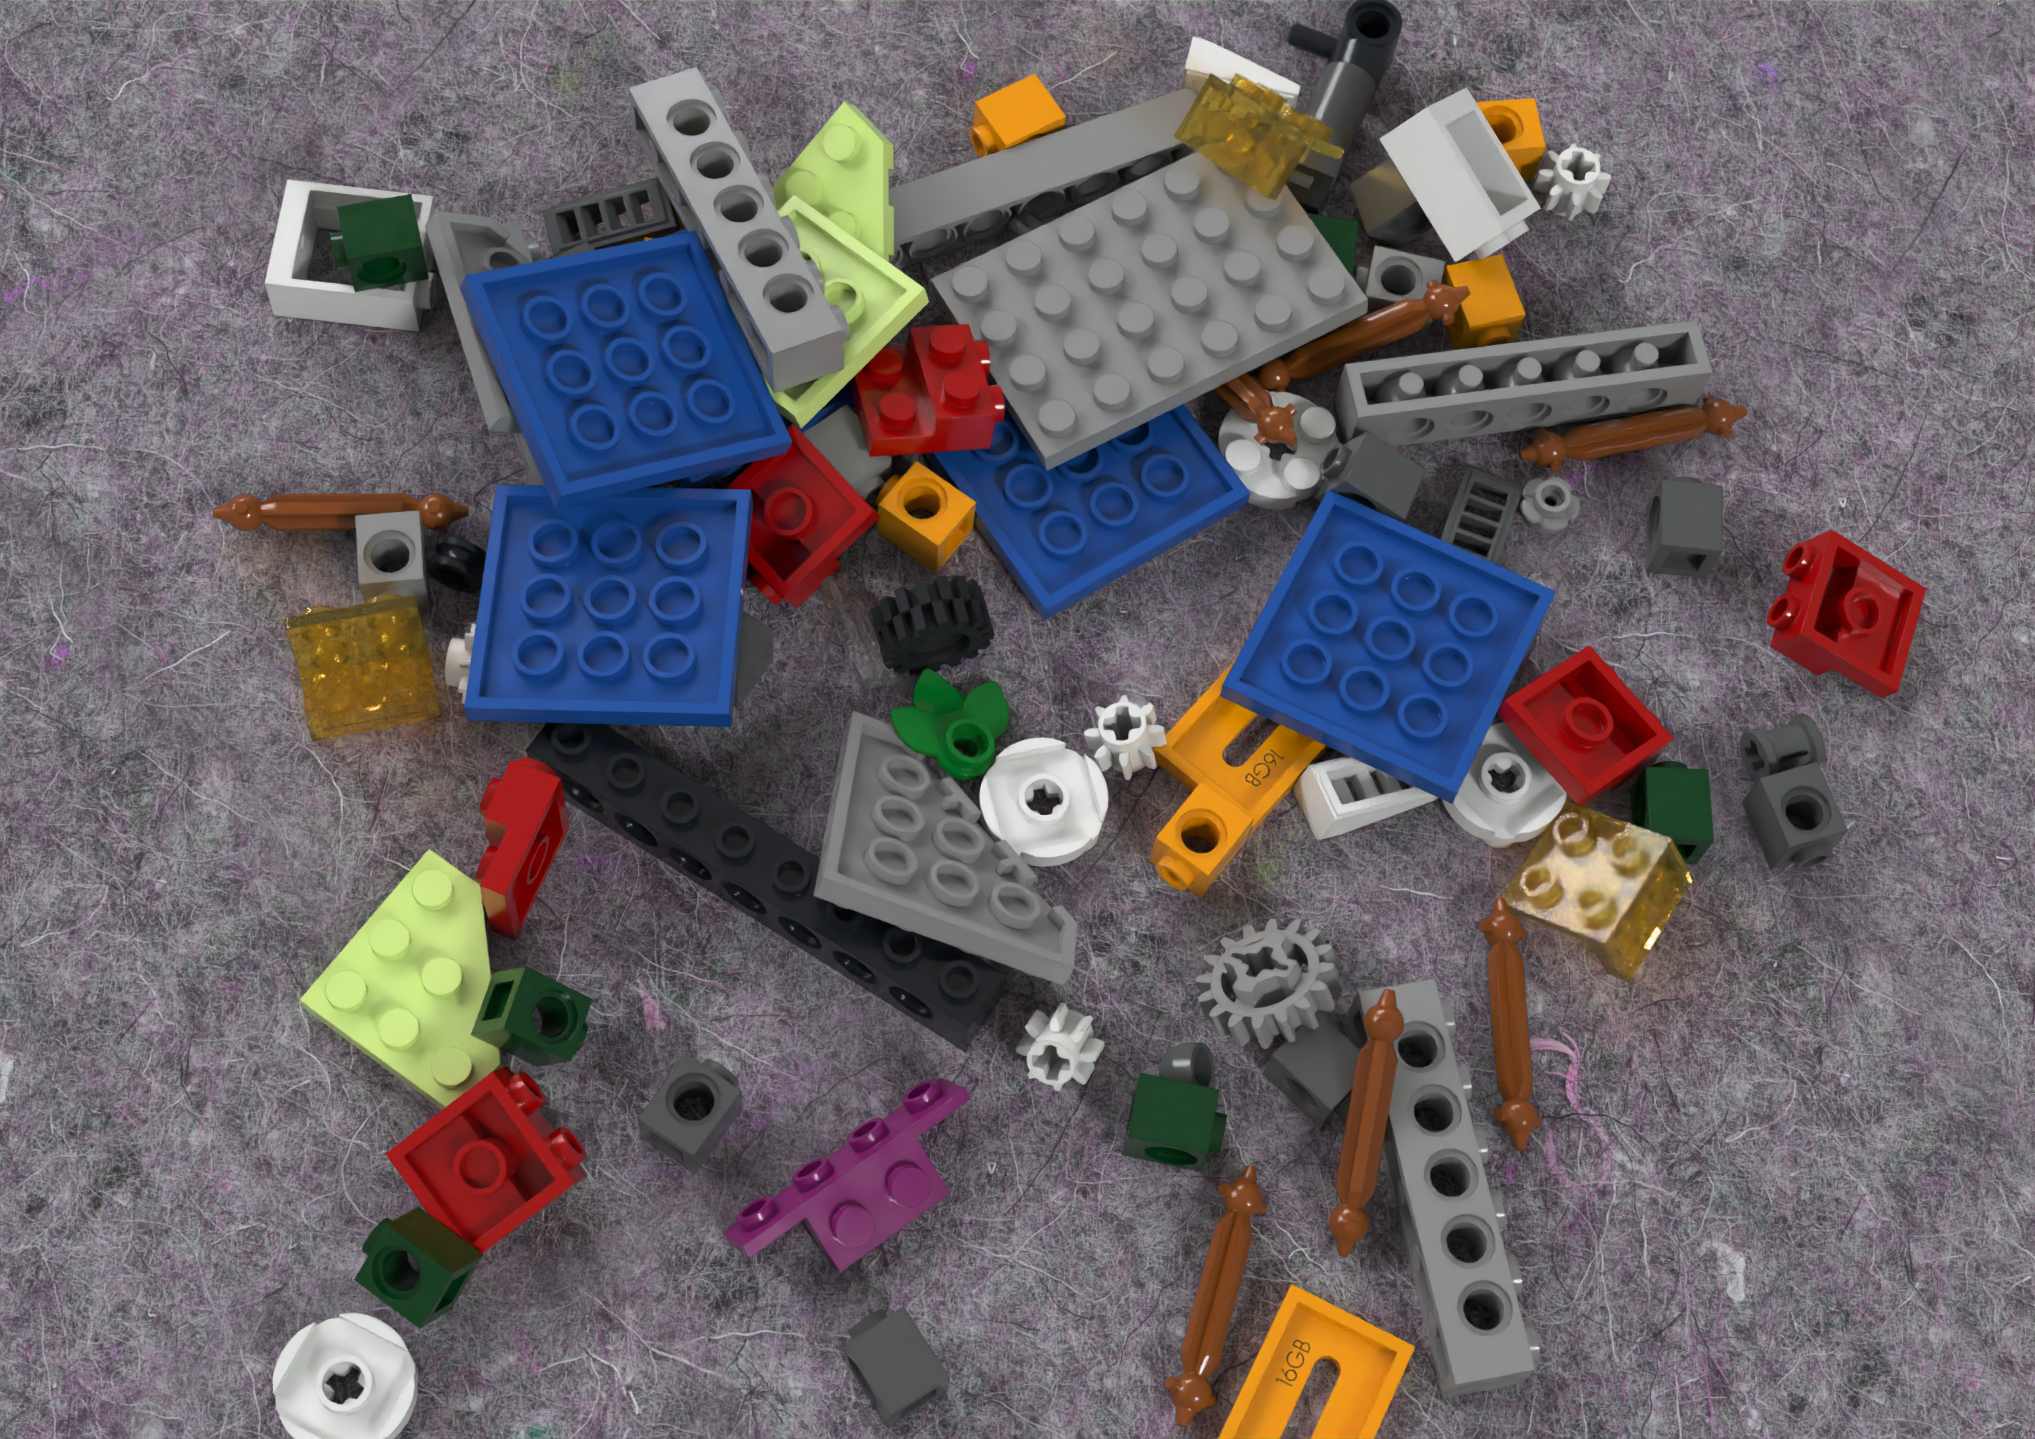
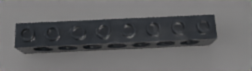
(764, 877)

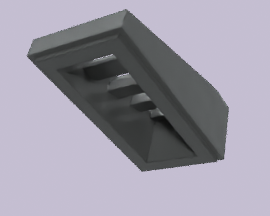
(584, 213)
(1500, 529)

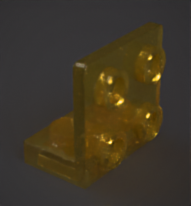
(1252, 132)
(363, 666)
(1602, 885)

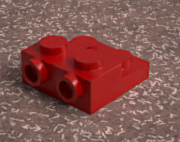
(928, 394)
(800, 520)
(1846, 613)
(1585, 726)
(525, 830)
(490, 1159)

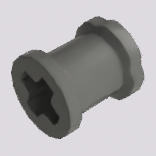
(1782, 747)

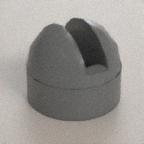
(1189, 1064)

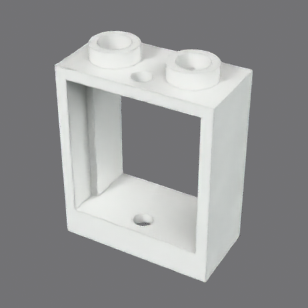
(1461, 176)
(291, 295)

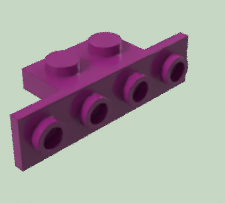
(863, 1188)

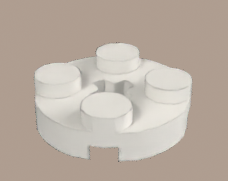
(1294, 477)
(1062, 774)
(1504, 816)
(335, 1348)

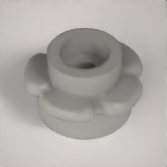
(1547, 518)

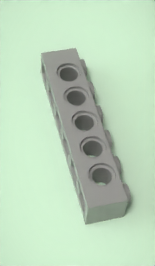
(734, 213)
(1523, 384)
(1462, 1355)

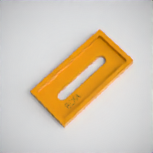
(1206, 730)
(1301, 1334)

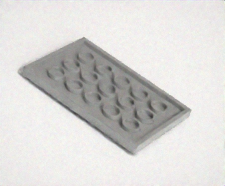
(1146, 302)

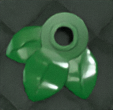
(947, 720)

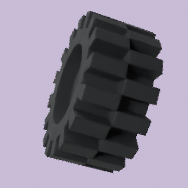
(932, 625)

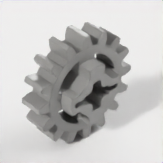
(1269, 983)

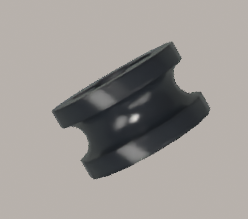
(458, 564)

